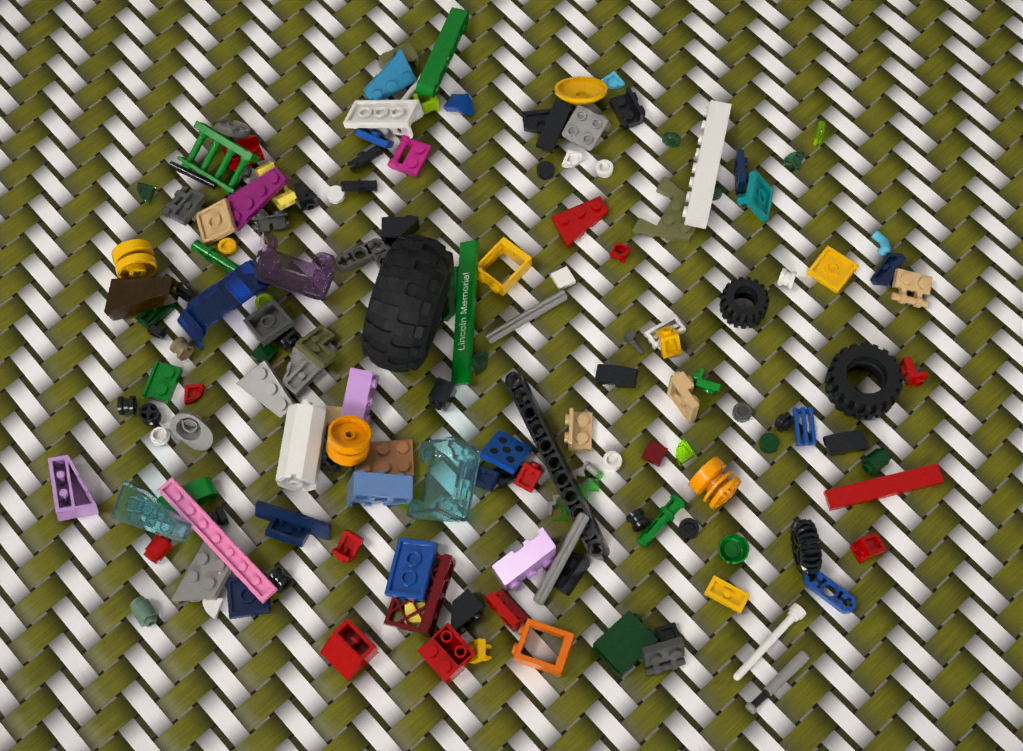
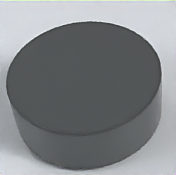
(742, 412)

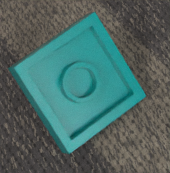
(758, 196)

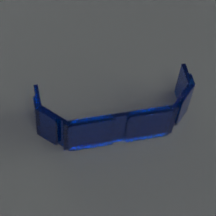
(219, 301)

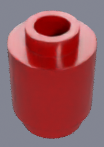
(158, 548)

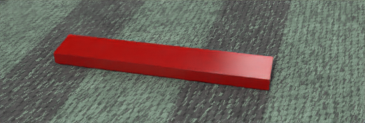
(883, 487)

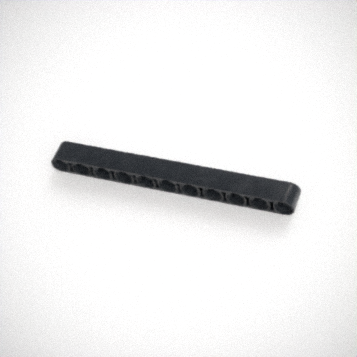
(552, 455)

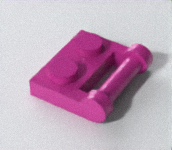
(415, 158)

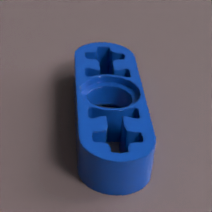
(830, 599)

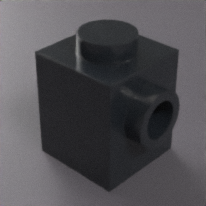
(442, 394)

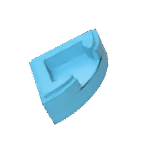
(613, 81)

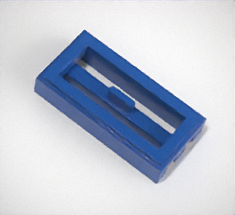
(803, 411)

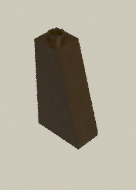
(139, 295)

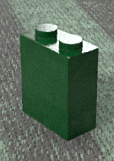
(623, 643)

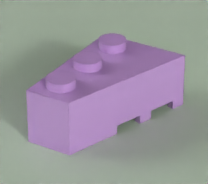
(360, 393)
(69, 491)

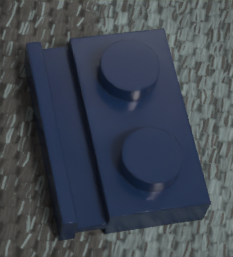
(740, 176)

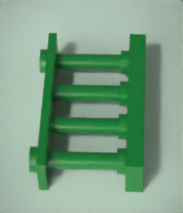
(232, 148)

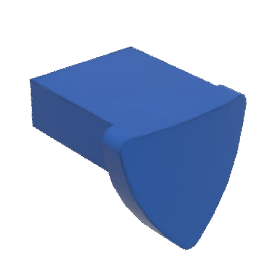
(460, 103)

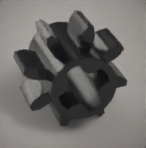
(335, 468)

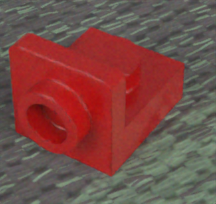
(529, 476)
(867, 547)

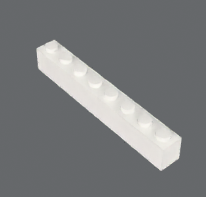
(707, 165)

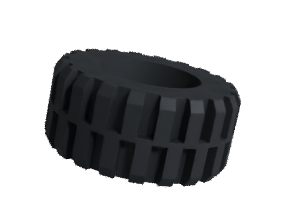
(871, 360)

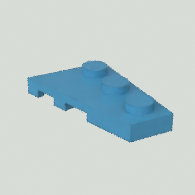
(391, 79)

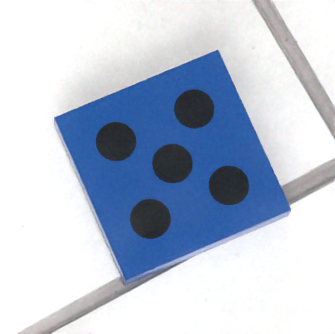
(505, 452)

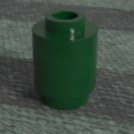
(875, 461)

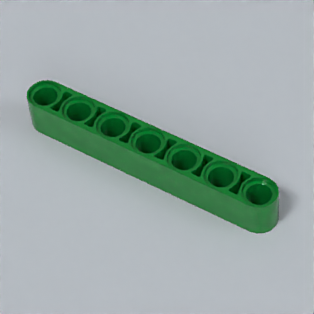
(442, 52)

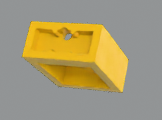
(514, 253)

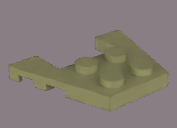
(671, 223)

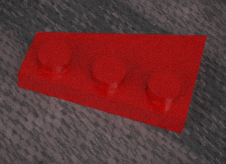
(577, 220)

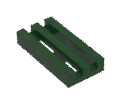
(157, 316)

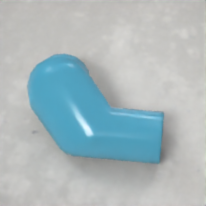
(884, 243)

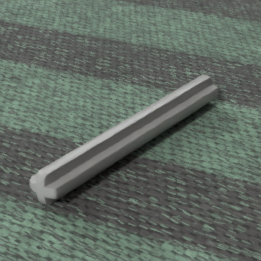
(526, 316)
(561, 558)

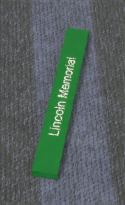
(465, 313)

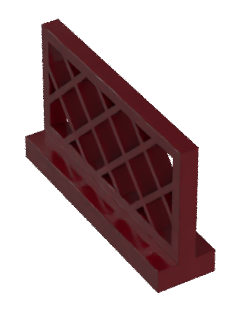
(434, 603)

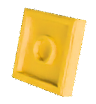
(832, 269)

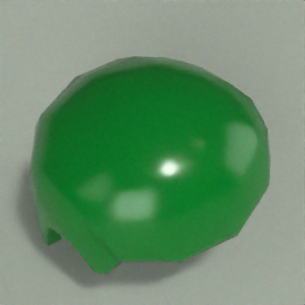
(733, 549)

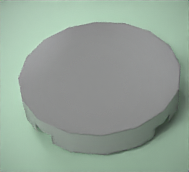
(233, 129)

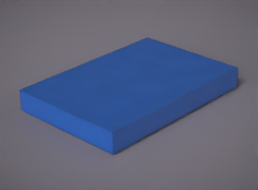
(411, 569)

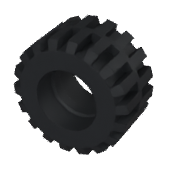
(744, 289)

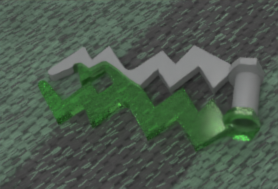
(593, 486)

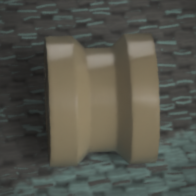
(181, 348)

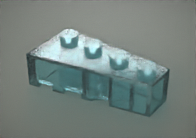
(146, 512)

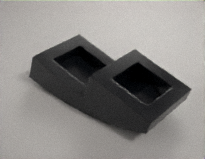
(616, 375)
(845, 442)

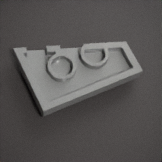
(267, 389)

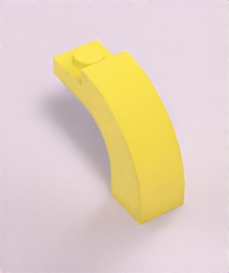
(285, 196)

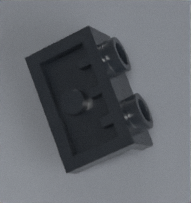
(627, 109)

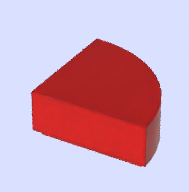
(193, 393)

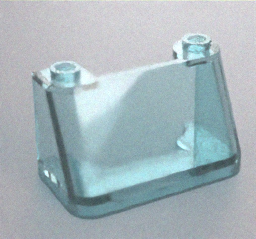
(448, 481)

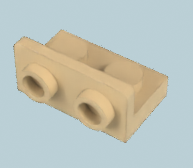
(580, 431)

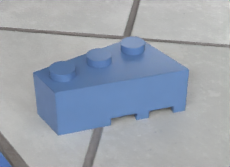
(380, 488)

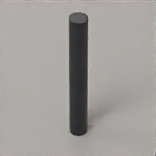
(192, 174)

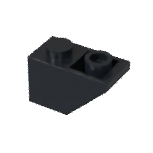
(394, 227)
(465, 610)

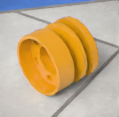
(718, 486)

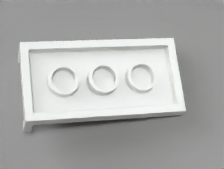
(384, 114)

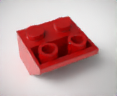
(348, 650)
(447, 653)

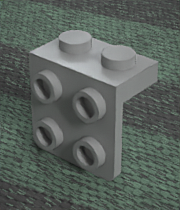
(585, 127)

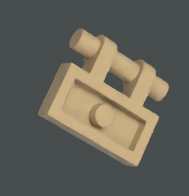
(911, 282)

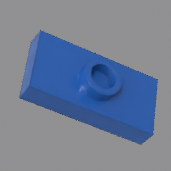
(374, 137)

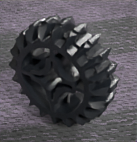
(806, 546)

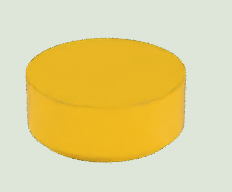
(227, 247)

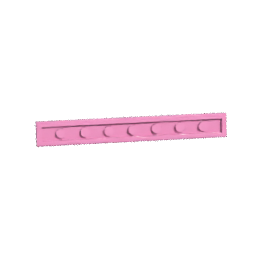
(217, 540)

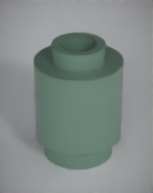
(144, 611)

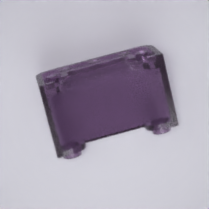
(293, 273)

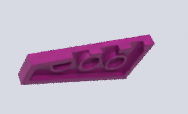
(255, 195)

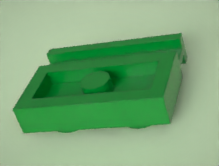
(162, 382)

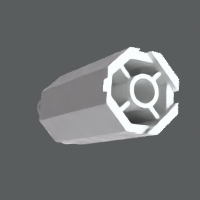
(302, 446)

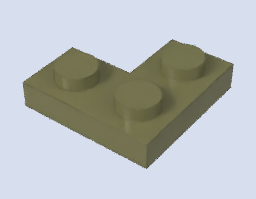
(314, 346)

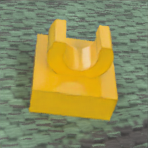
(480, 647)

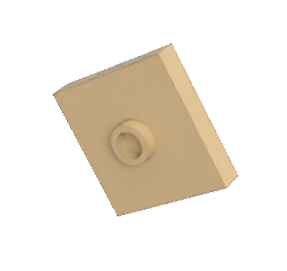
(215, 222)

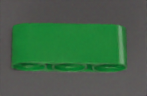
(200, 490)

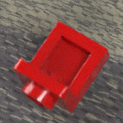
(909, 373)
(348, 546)

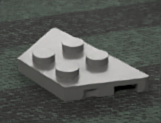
(204, 577)

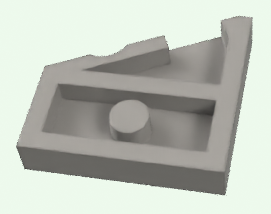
(299, 373)

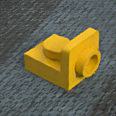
(669, 341)

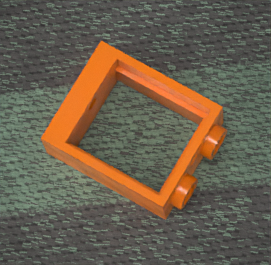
(556, 669)

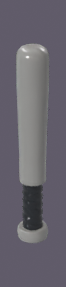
(782, 677)

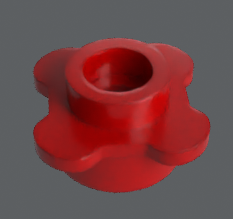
(620, 247)

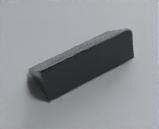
(571, 573)

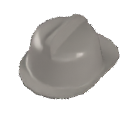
(192, 431)

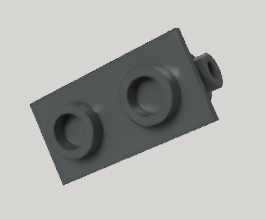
(277, 219)

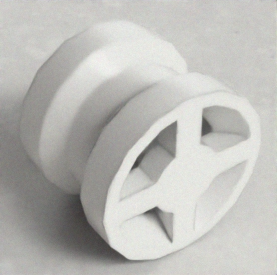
(786, 278)

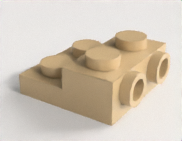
(680, 392)

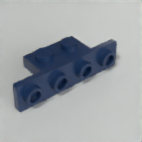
(289, 525)

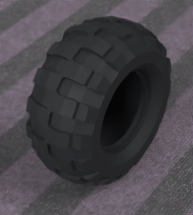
(407, 303)

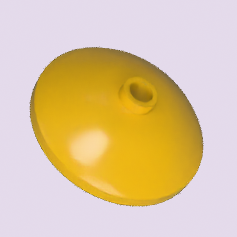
(581, 90)

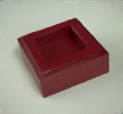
(654, 453)

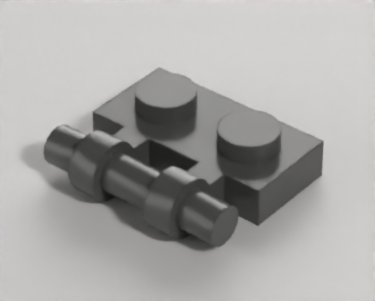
(188, 205)
(661, 652)

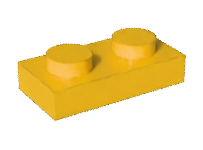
(727, 594)

